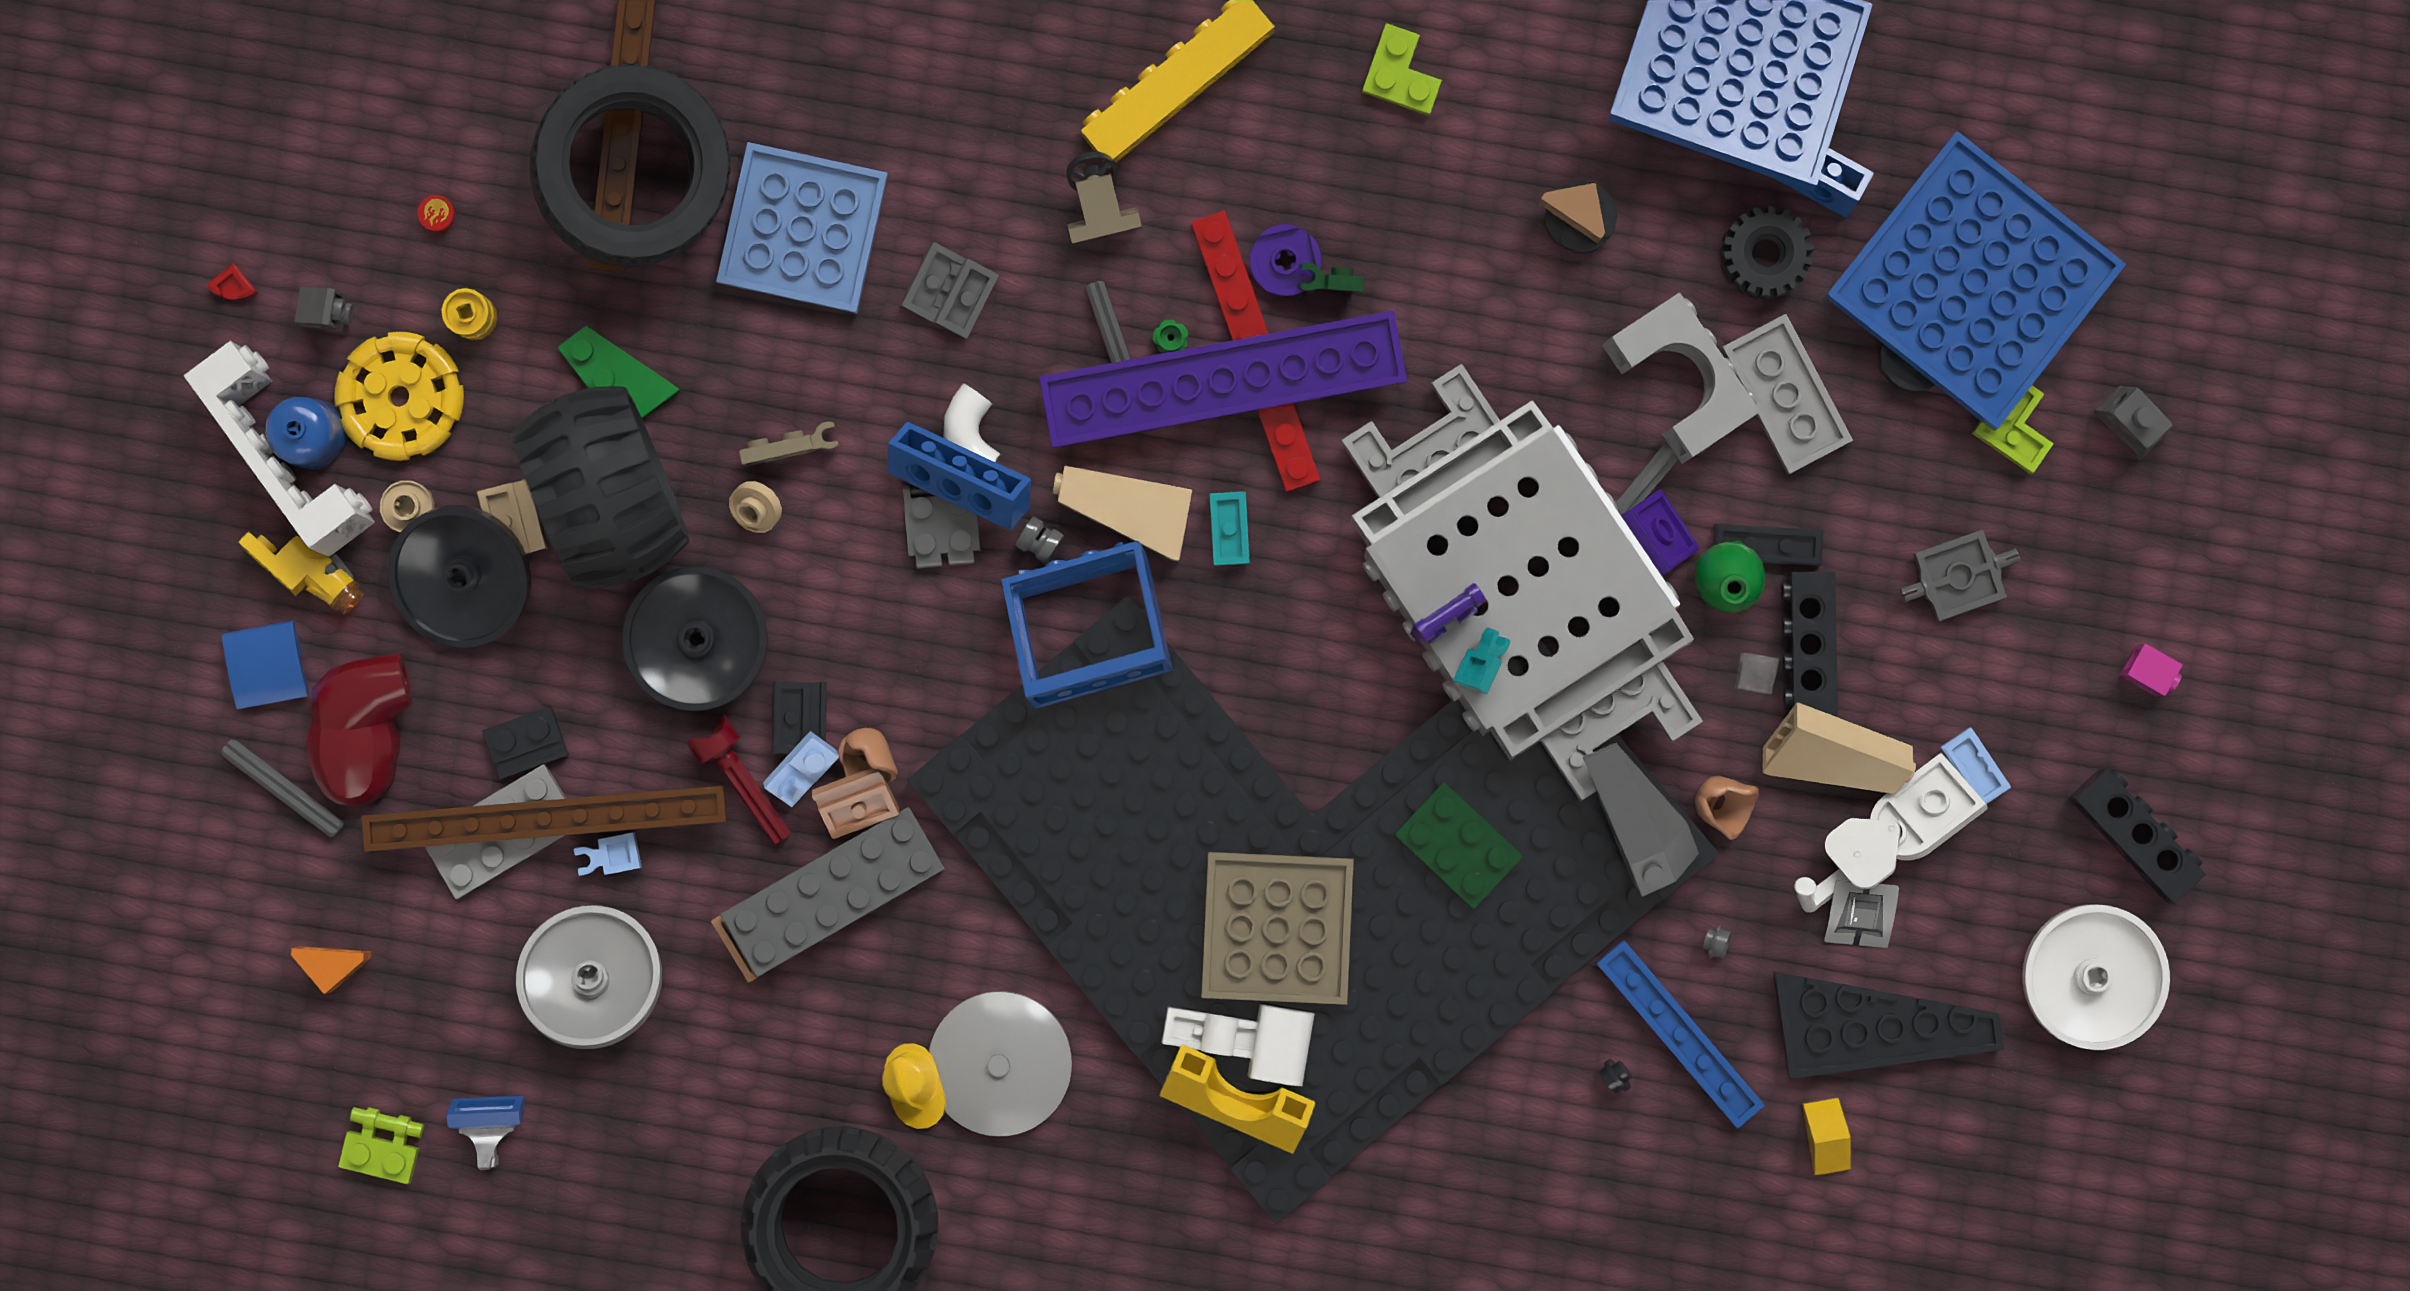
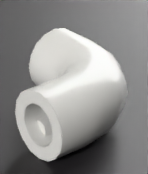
(963, 422)

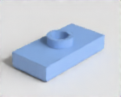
(1975, 765)

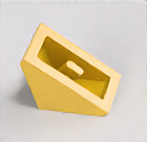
(1827, 1136)

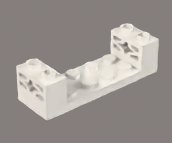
(224, 384)

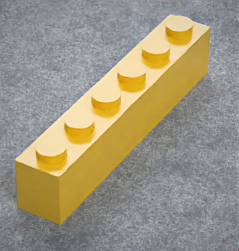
(1178, 79)

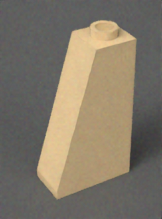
(1129, 506)
(1836, 752)

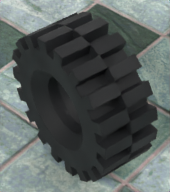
(1785, 233)

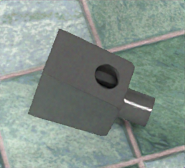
(2134, 419)

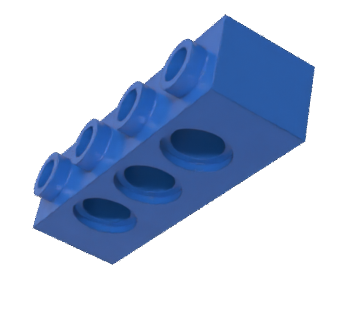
(1839, 184)
(959, 475)

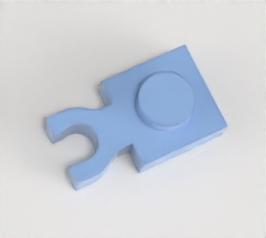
(614, 854)

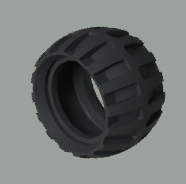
(599, 487)
(861, 1152)

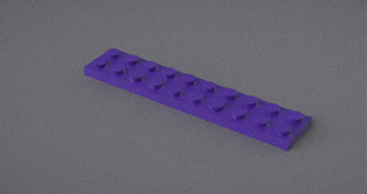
(1223, 379)

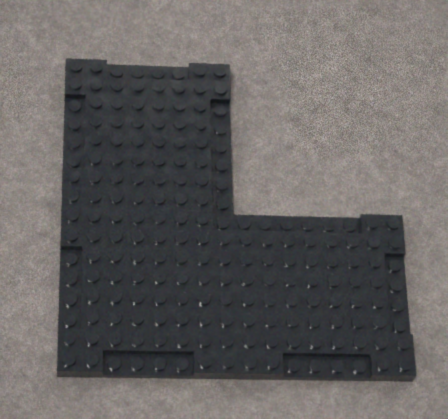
(1102, 841)

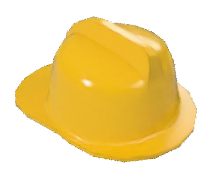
(914, 1086)

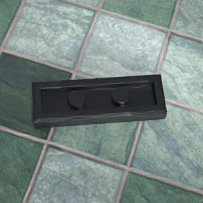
(1775, 543)

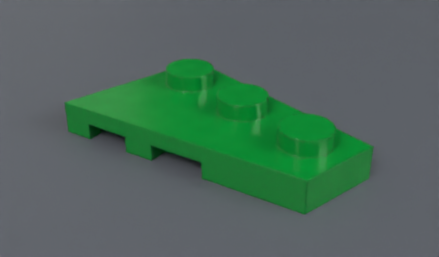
(604, 364)

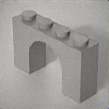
(1677, 329)

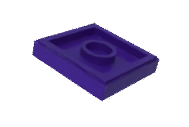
(1660, 532)

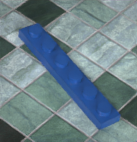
(1680, 1034)

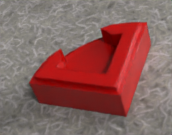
(232, 285)

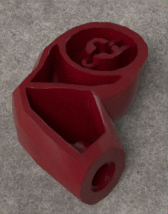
(354, 731)

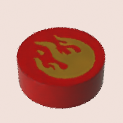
(436, 213)

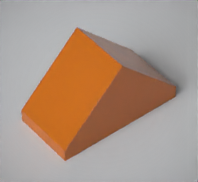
(329, 966)

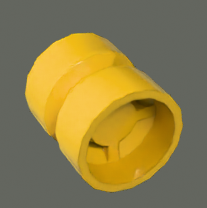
(469, 314)

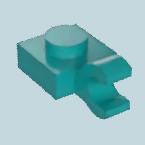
(1482, 665)

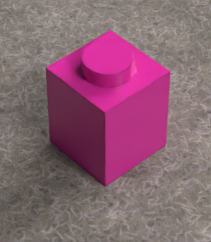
(2152, 670)

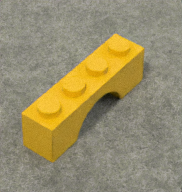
(1272, 1117)

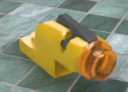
(301, 566)

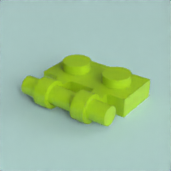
(380, 1156)

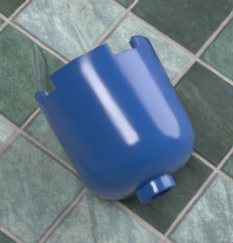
(316, 442)

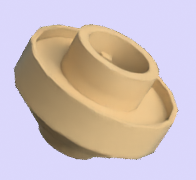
(404, 503)
(755, 507)

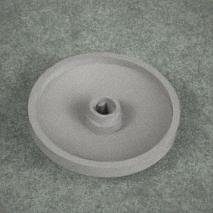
(589, 977)
(1001, 1063)

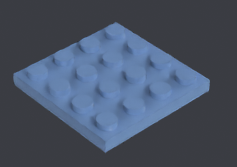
(802, 227)

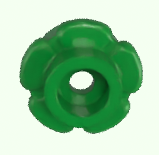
(1170, 327)

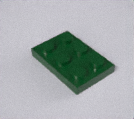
(1458, 845)

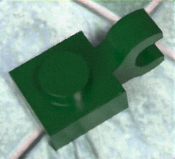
(1338, 279)

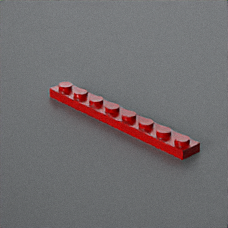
(1246, 321)

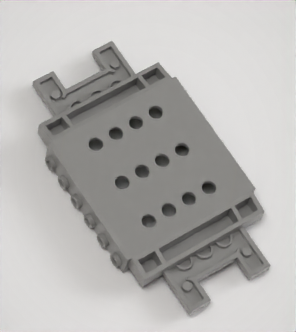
(1595, 680)

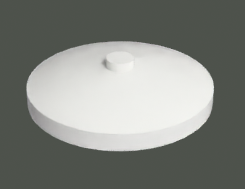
(2096, 977)

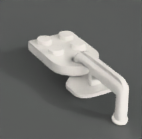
(1925, 809)

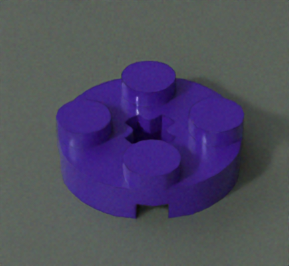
(1267, 250)

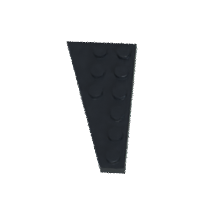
(1856, 1028)

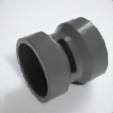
(1047, 544)

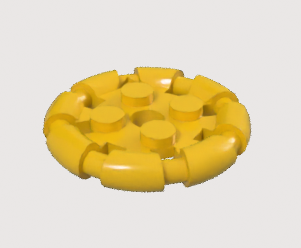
(377, 396)

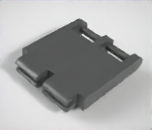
(938, 529)

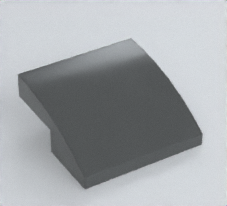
(949, 290)

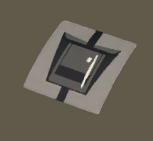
(1862, 915)

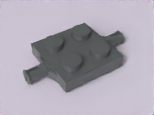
(1960, 575)

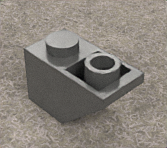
(323, 309)

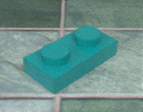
(1229, 528)

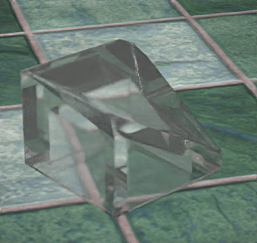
(1756, 673)

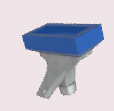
(486, 1122)

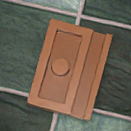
(855, 802)

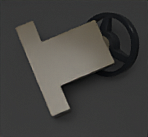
(1098, 200)

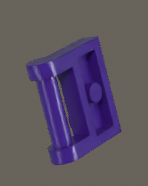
(1459, 608)

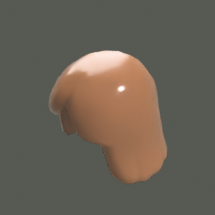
(873, 746)
(1736, 809)

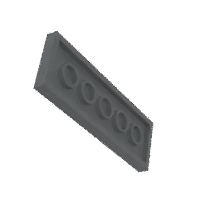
(831, 892)

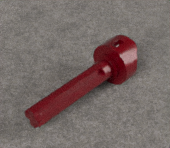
(719, 747)

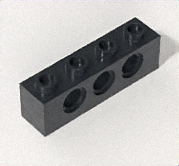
(1821, 589)
(2092, 802)

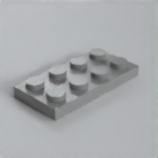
(1788, 393)
(474, 864)

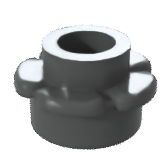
(1717, 942)

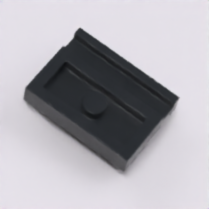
(796, 712)
(525, 742)

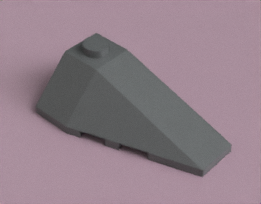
(1644, 824)

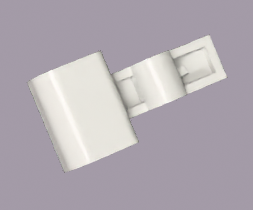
(1274, 1043)

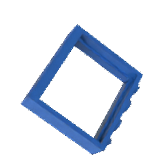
(1096, 676)

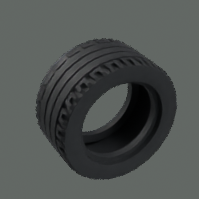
(679, 108)

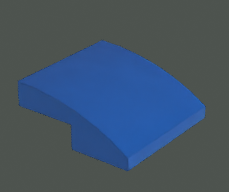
(265, 664)

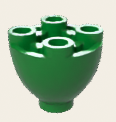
(1726, 564)

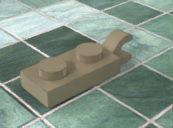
(793, 444)

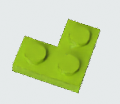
(1391, 78)
(2015, 438)

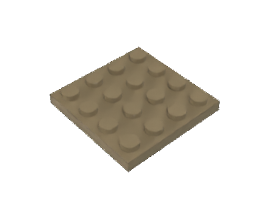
(1277, 928)

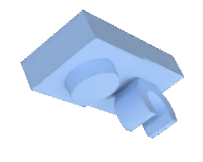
(801, 769)

